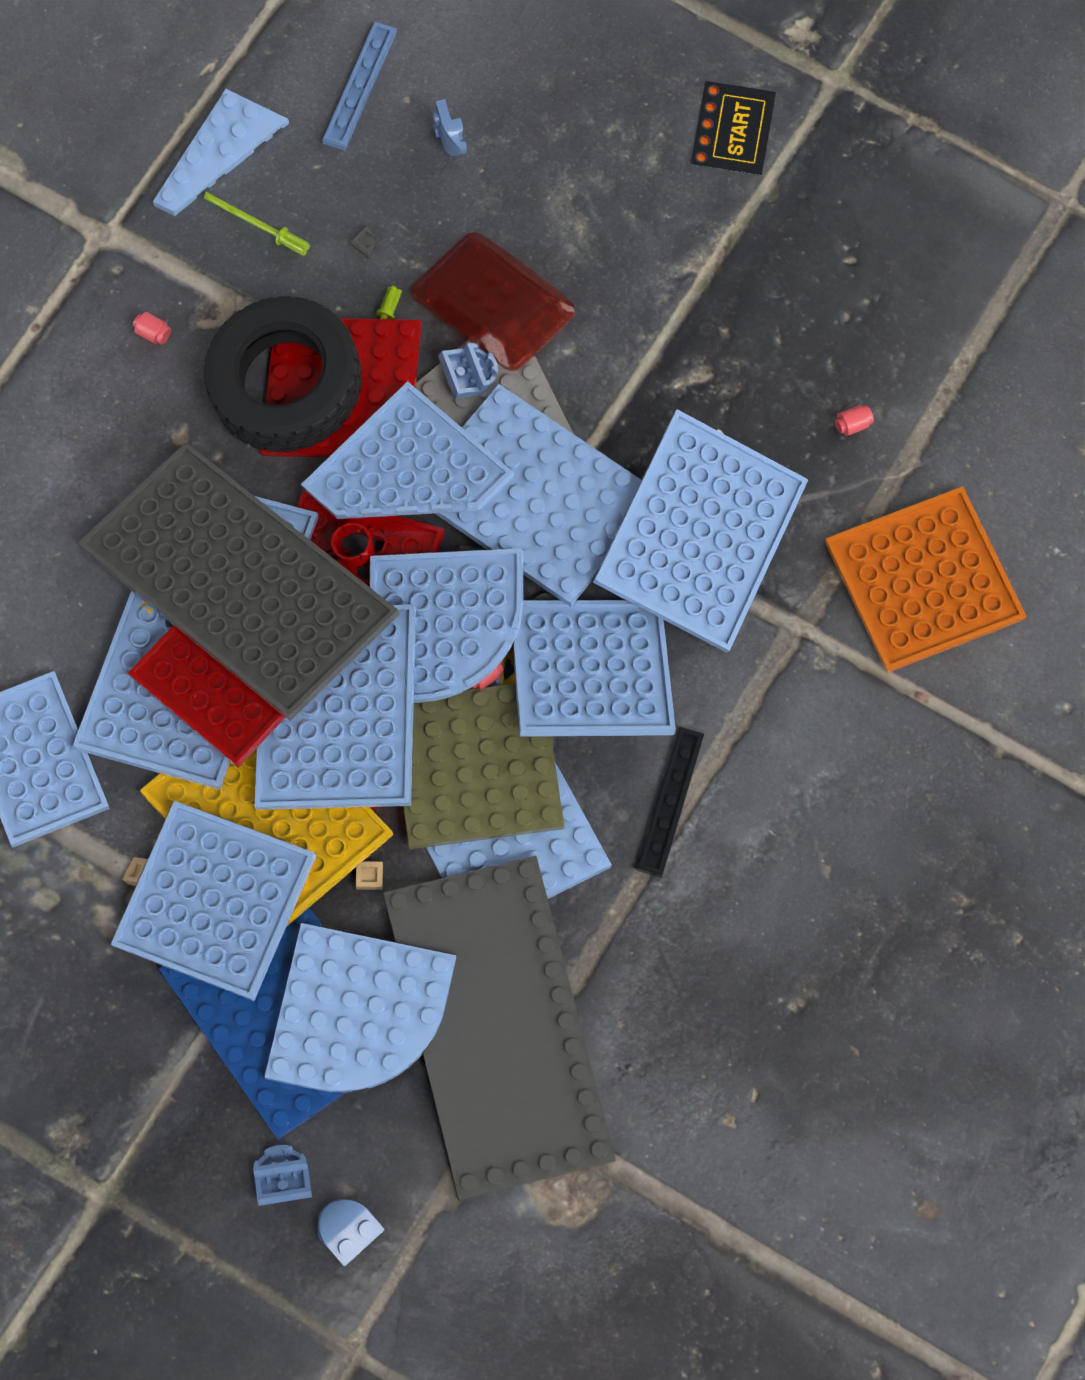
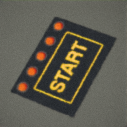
(733, 128)

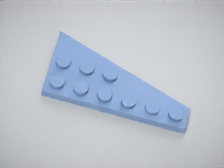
(219, 146)

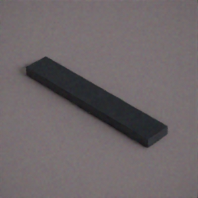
(670, 802)

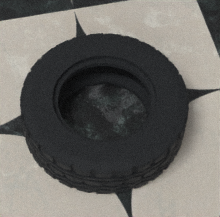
(267, 325)

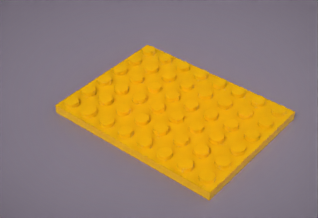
(336, 835)

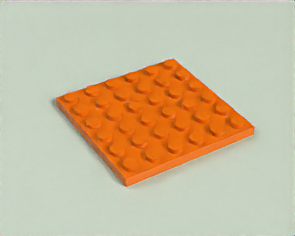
(925, 579)

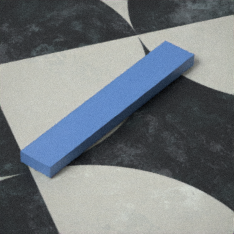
(359, 86)

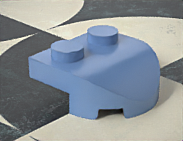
(448, 130)
(468, 370)
(281, 1176)
(347, 1229)

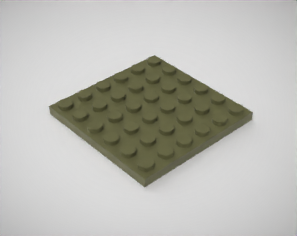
(478, 773)

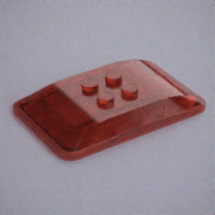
(493, 300)

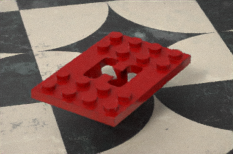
(398, 533)

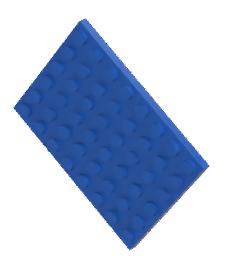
(245, 1032)

